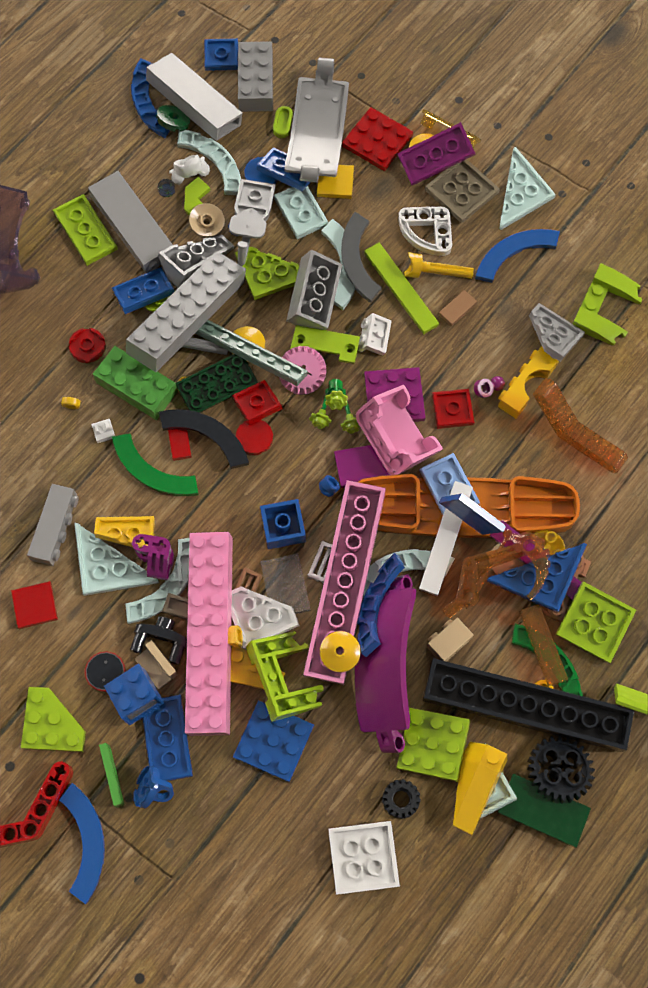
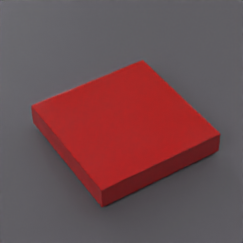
(257, 402)
(453, 408)
(34, 605)

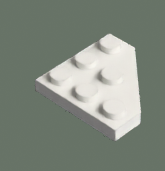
(260, 615)

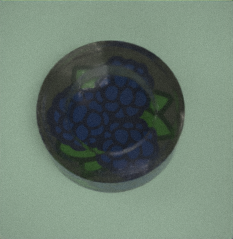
(166, 188)

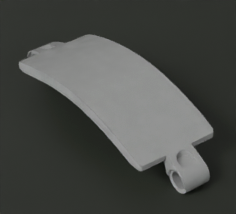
(317, 124)

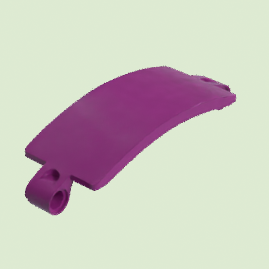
(382, 674)

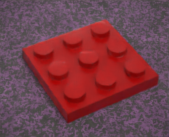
(377, 139)

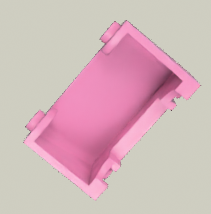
(394, 432)

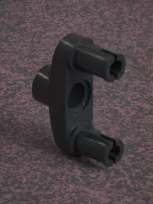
(163, 631)

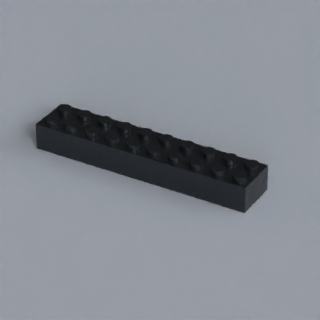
(529, 705)

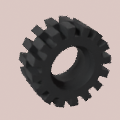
(414, 799)

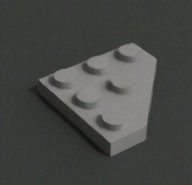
(554, 332)

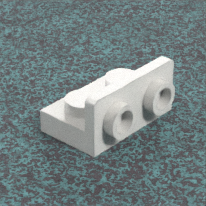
(374, 334)

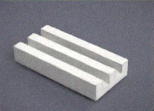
(318, 577)

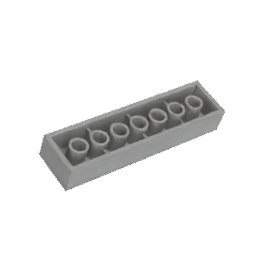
(185, 311)

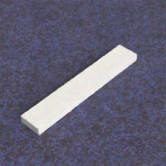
(443, 545)

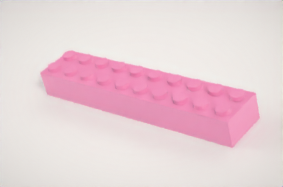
(346, 573)
(207, 634)

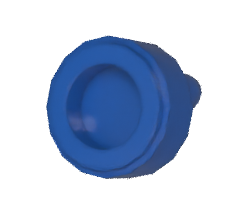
(329, 486)

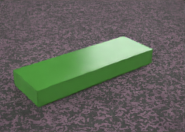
(111, 774)

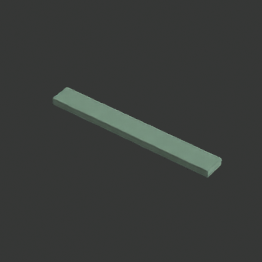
(252, 352)

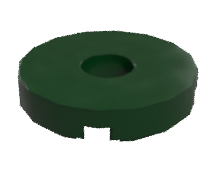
(172, 118)

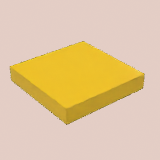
(338, 186)

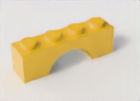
(515, 398)

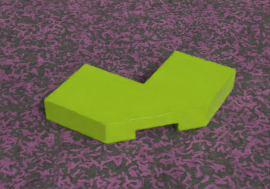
(193, 194)

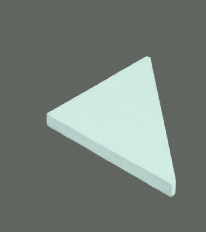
(524, 190)
(104, 567)

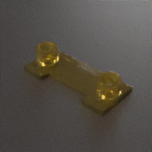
(429, 120)

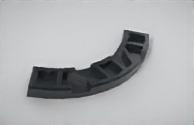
(209, 428)

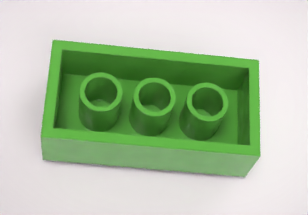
(135, 383)

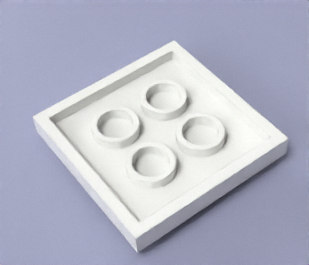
(363, 857)

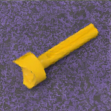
(417, 266)

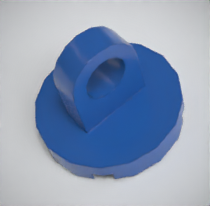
(149, 786)

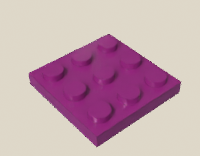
(384, 380)

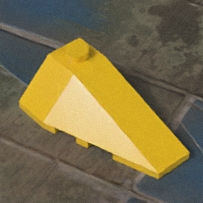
(476, 782)

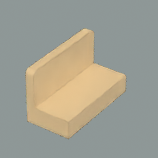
(156, 665)

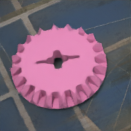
(314, 365)

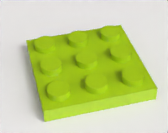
(595, 622)
(434, 744)

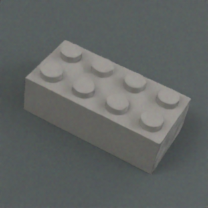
(255, 76)
(314, 291)

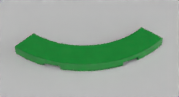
(149, 475)
(521, 638)

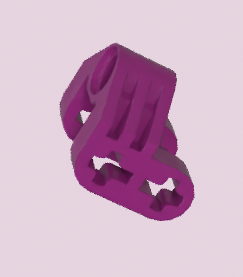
(158, 557)

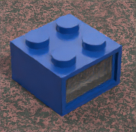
(134, 694)

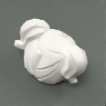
(189, 167)

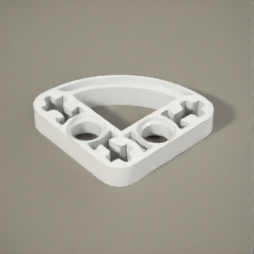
(418, 243)

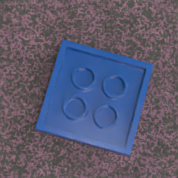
(273, 745)

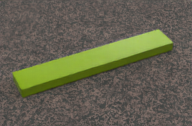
(401, 288)

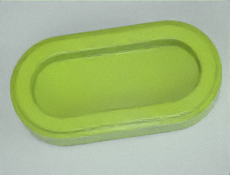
(282, 122)

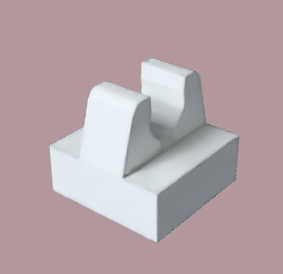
(103, 430)

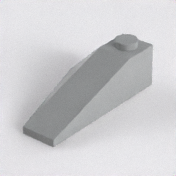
(184, 260)

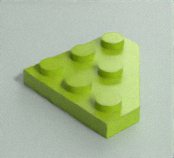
(268, 273)
(50, 724)

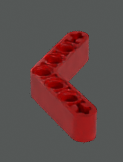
(42, 798)

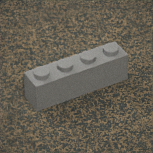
(52, 525)

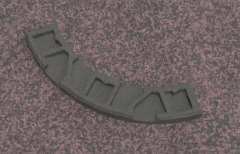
(351, 258)

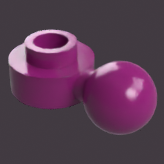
(497, 383)

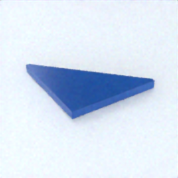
(561, 572)

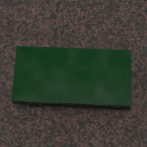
(216, 383)
(556, 820)

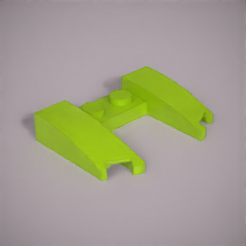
(605, 281)
(280, 702)

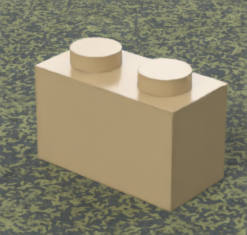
(449, 640)

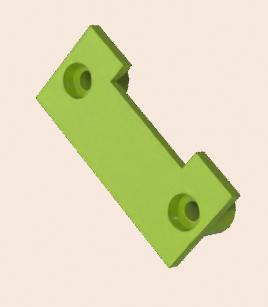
(327, 342)

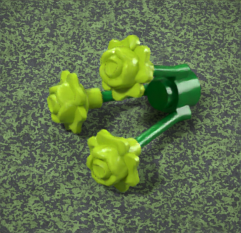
(335, 398)

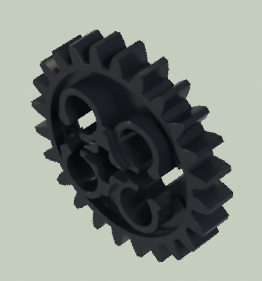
(562, 787)

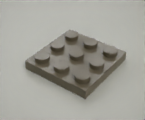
(462, 190)

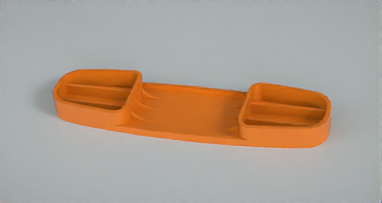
(519, 502)

